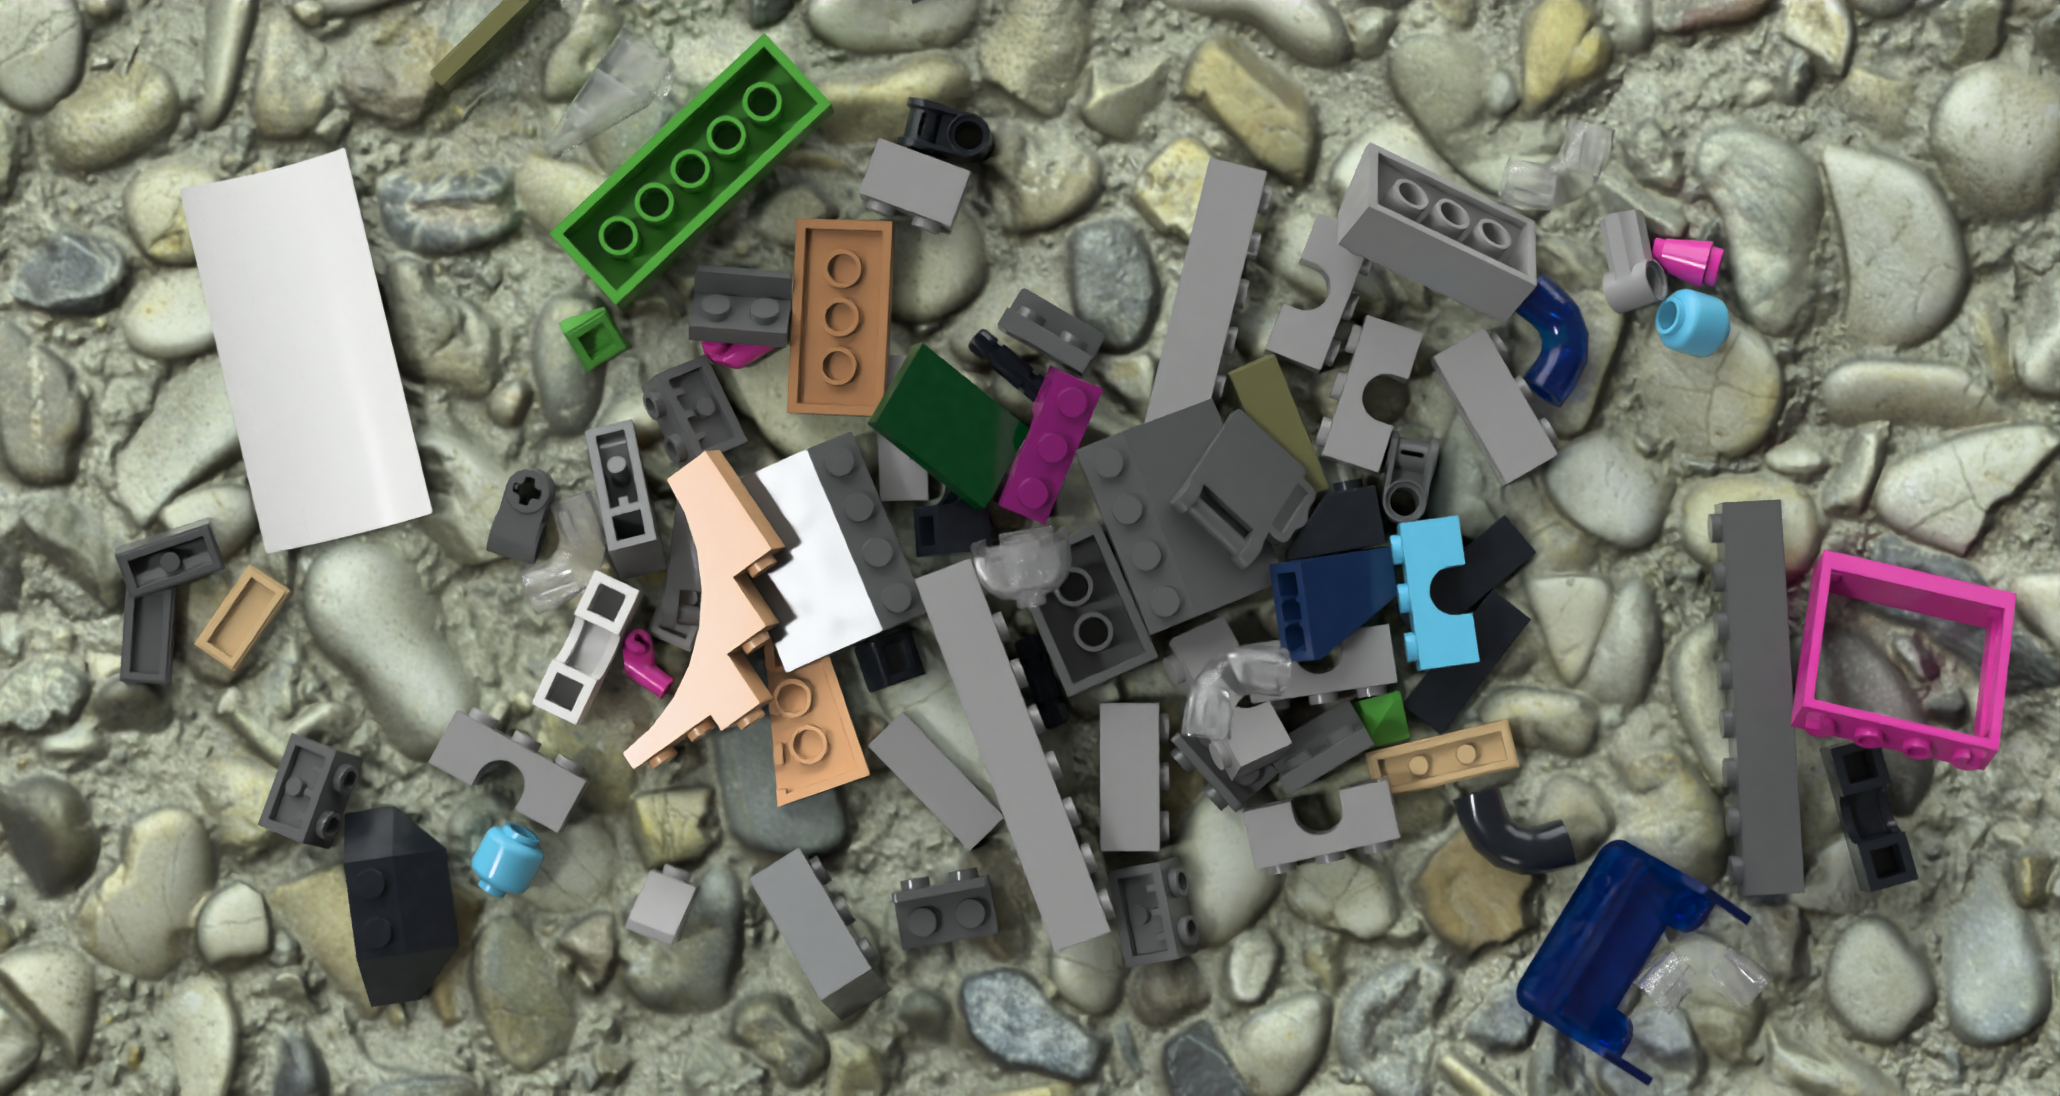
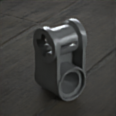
(1407, 474)
(519, 525)

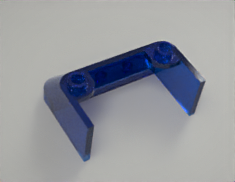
(1606, 941)

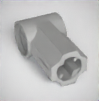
(1633, 273)

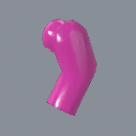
(734, 355)
(641, 664)

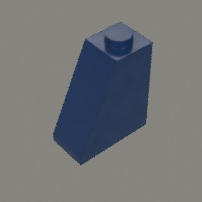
(1329, 598)

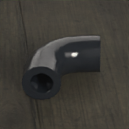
(1510, 844)

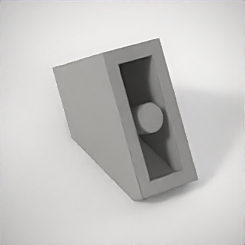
(663, 905)

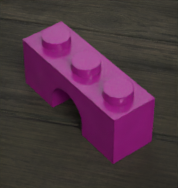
(1056, 430)

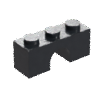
(950, 527)
(1872, 836)

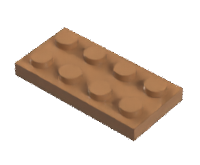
(840, 316)

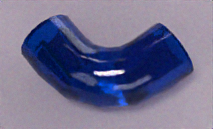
(1562, 341)

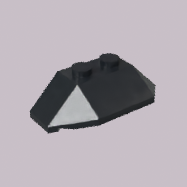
(398, 904)

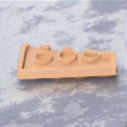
(811, 730)

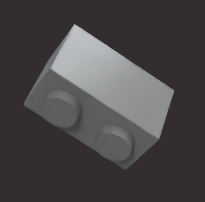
(914, 186)

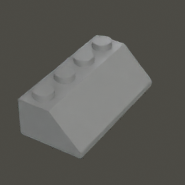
(1438, 234)

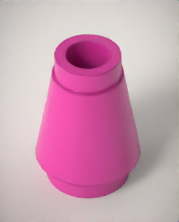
(1689, 260)

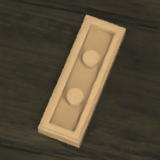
(1445, 758)

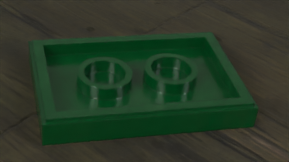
(948, 426)

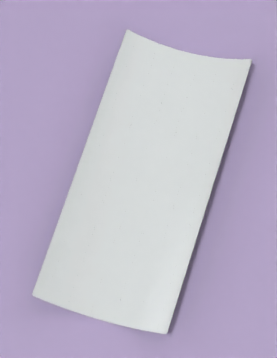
(306, 352)

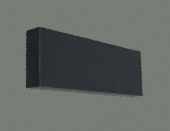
(1487, 563)
(1447, 689)

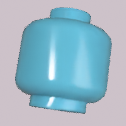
(1693, 323)
(507, 859)

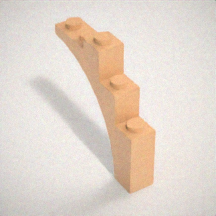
(730, 543)

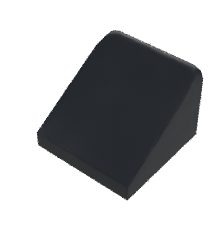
(889, 660)

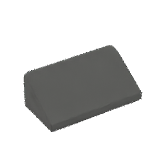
(169, 558)

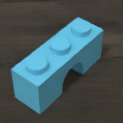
(1435, 637)

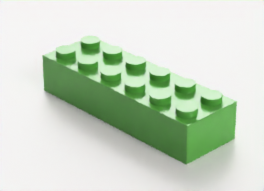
(692, 171)

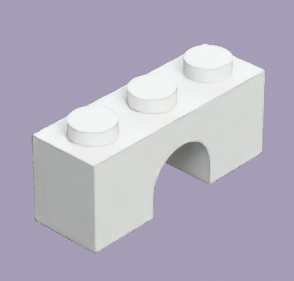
(589, 649)

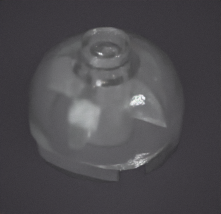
(1024, 564)

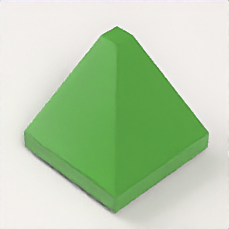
(593, 337)
(1383, 718)

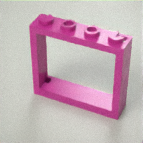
(1924, 595)

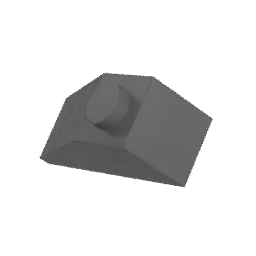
(625, 500)

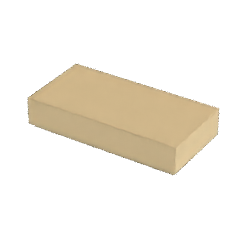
(243, 617)

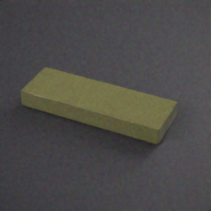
(481, 41)
(1270, 405)

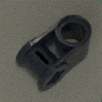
(941, 131)

